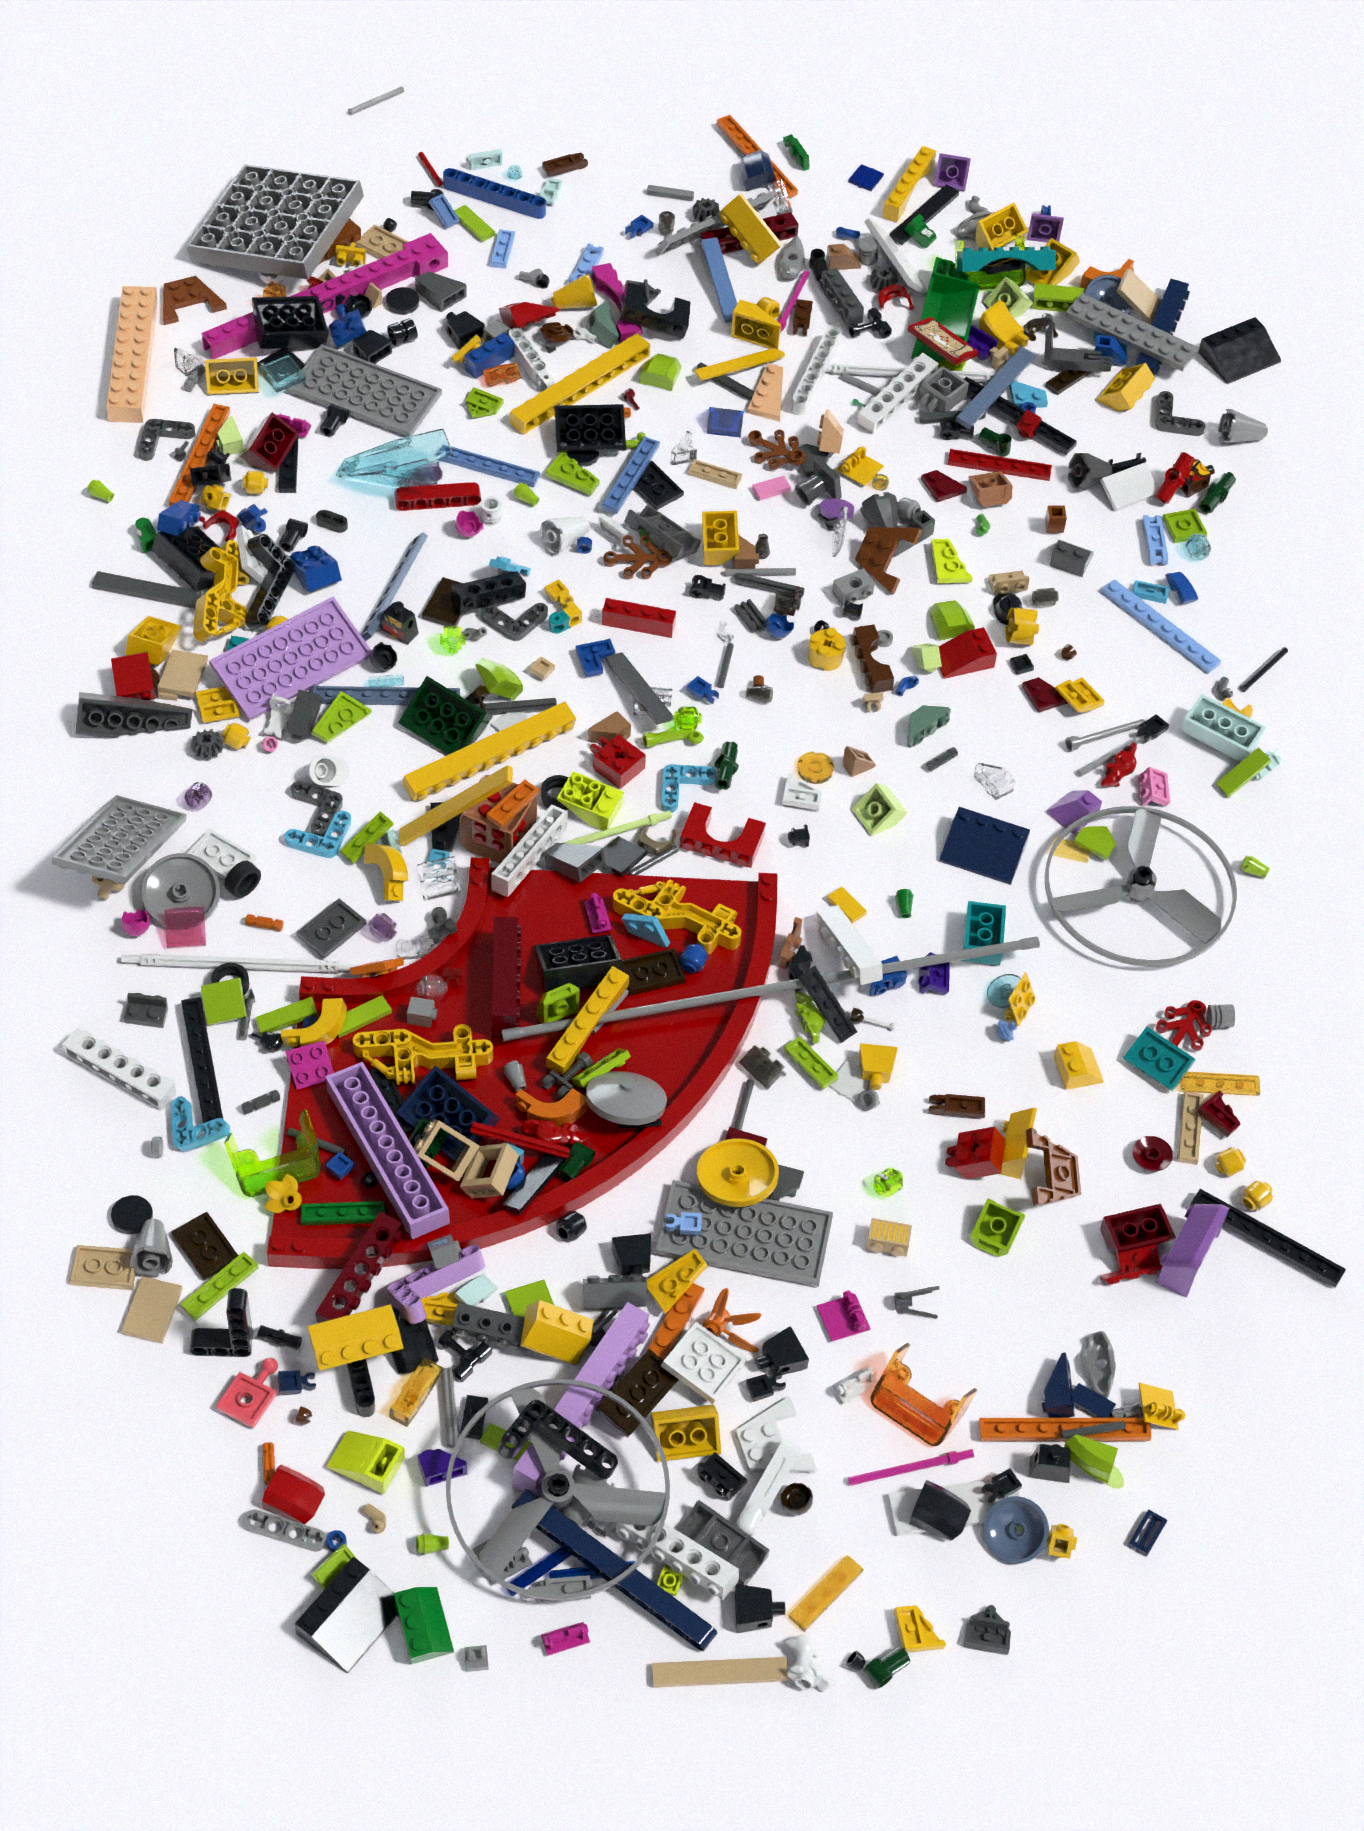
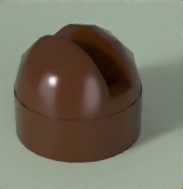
(1068, 652)
(301, 1416)

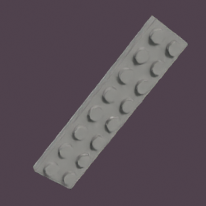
(710, 223)
(1132, 332)

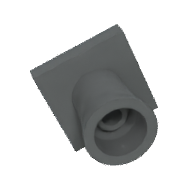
(823, 480)

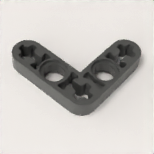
(1168, 419)
(156, 432)
(514, 625)
(323, 802)

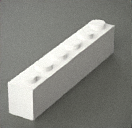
(849, 945)

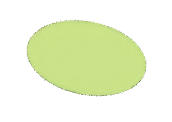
(1116, 1479)

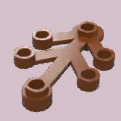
(795, 457)
(639, 557)

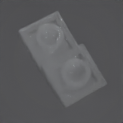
(414, 948)

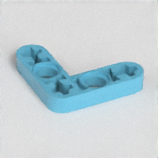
(680, 778)
(326, 841)
(191, 1133)

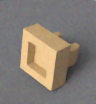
(998, 357)
(873, 698)

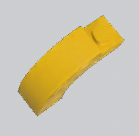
(392, 867)
(325, 1028)

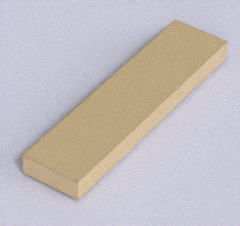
(1190, 1128)

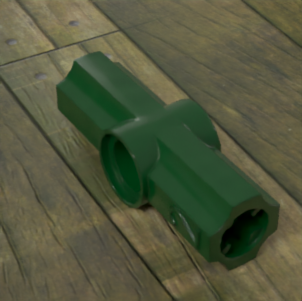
(1217, 492)
(726, 765)

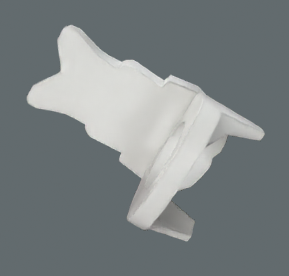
(279, 715)

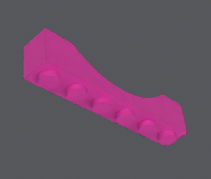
(607, 282)

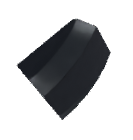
(416, 1344)
(940, 1512)

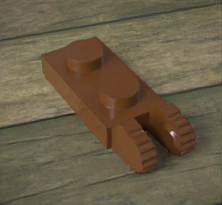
(564, 164)
(802, 315)
(957, 1105)

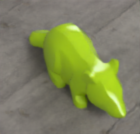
(812, 1018)

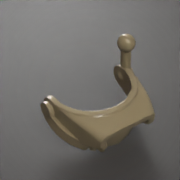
(652, 846)

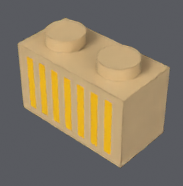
(889, 1237)

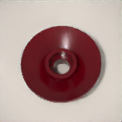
(1154, 1147)

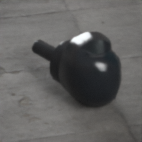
(271, 1041)

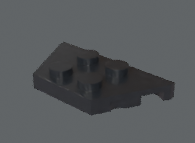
(1003, 265)

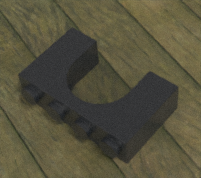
(636, 312)

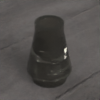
(762, 546)
(760, 693)

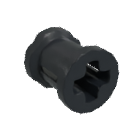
(853, 609)

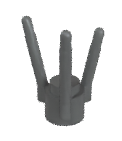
(904, 1299)
(597, 1331)

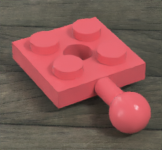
(246, 1386)

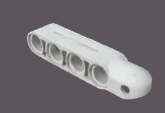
(530, 359)
(768, 1486)

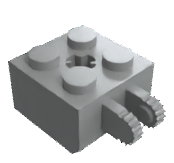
(942, 390)

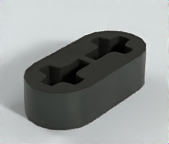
(332, 521)

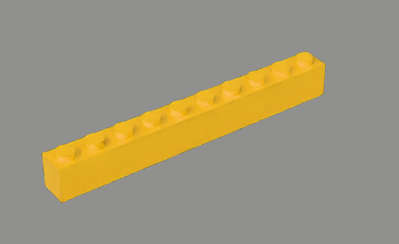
(580, 383)
(488, 751)

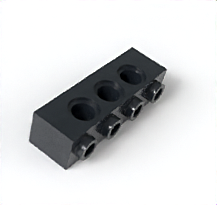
(488, 591)

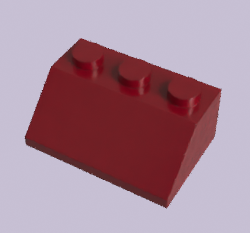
(270, 443)
(1136, 1228)

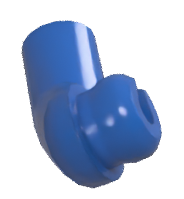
(847, 233)
(906, 683)

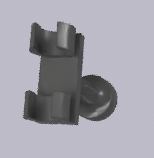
(443, 926)
(583, 1061)

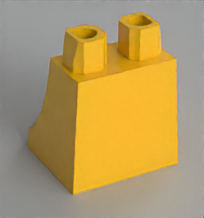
(1003, 327)

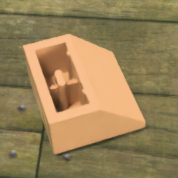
(831, 435)

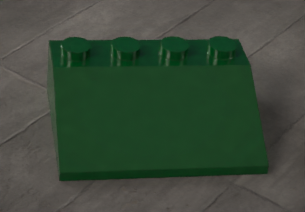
(444, 717)

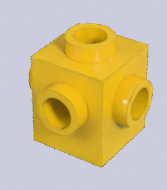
(215, 497)
(1061, 1541)

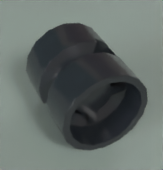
(404, 331)

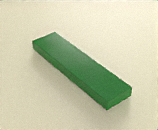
(341, 1213)

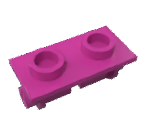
(299, 425)
(597, 914)
(565, 1638)

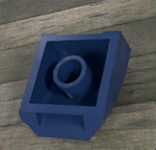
(756, 170)

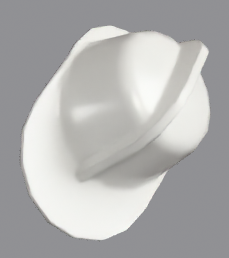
(328, 770)

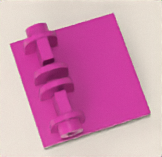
(309, 1064)
(843, 1316)

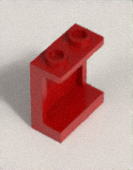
(133, 676)

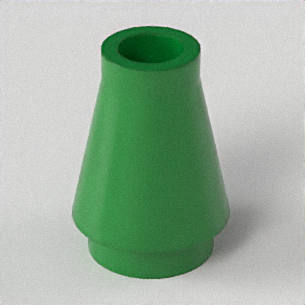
(904, 901)

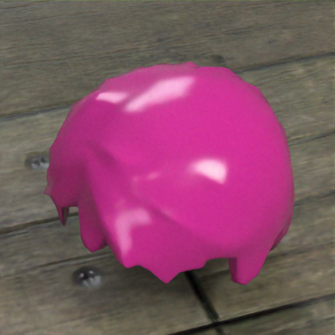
(468, 524)
(135, 923)

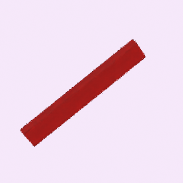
(995, 464)

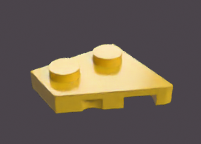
(459, 356)
(440, 1308)
(916, 1631)

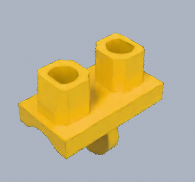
(350, 254)

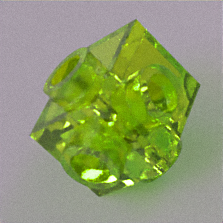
(456, 632)

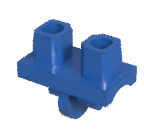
(251, 517)

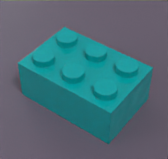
(984, 927)

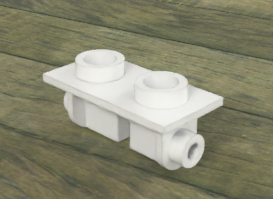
(856, 1384)

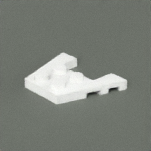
(762, 1437)

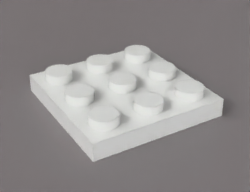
(703, 1362)

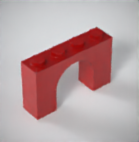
(738, 851)

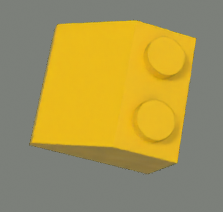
(1077, 1065)

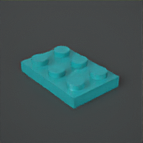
(1159, 1059)

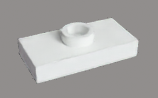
(612, 529)

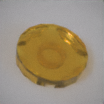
(815, 767)

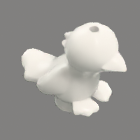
(807, 1671)

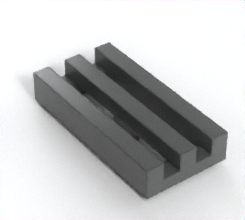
(754, 614)

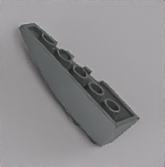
(121, 716)

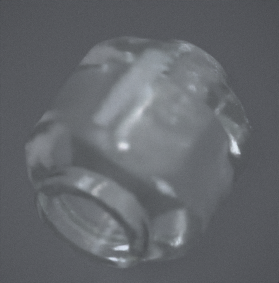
(431, 987)

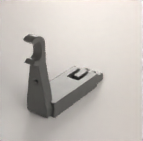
(1072, 358)

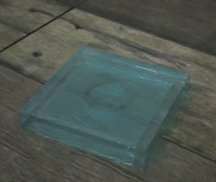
(282, 373)

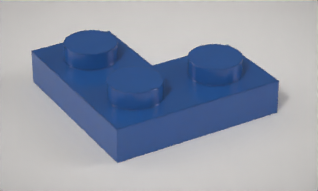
(591, 654)

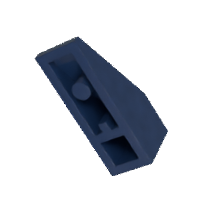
(1059, 1391)

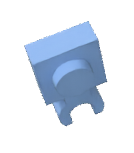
(688, 1223)

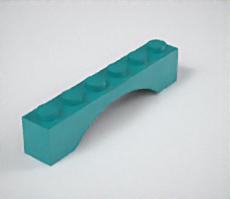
(1037, 259)

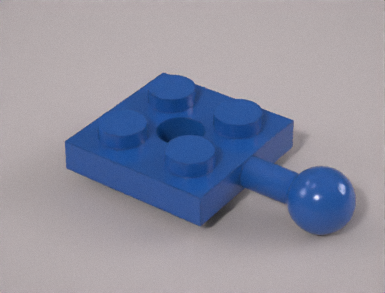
(347, 327)

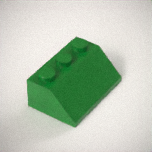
(423, 1623)

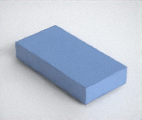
(444, 211)

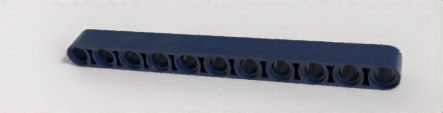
(635, 1586)

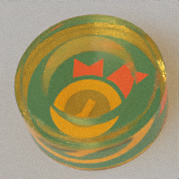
(880, 482)

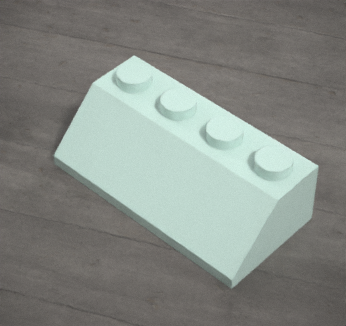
(1222, 728)

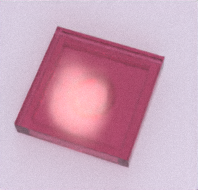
(185, 927)

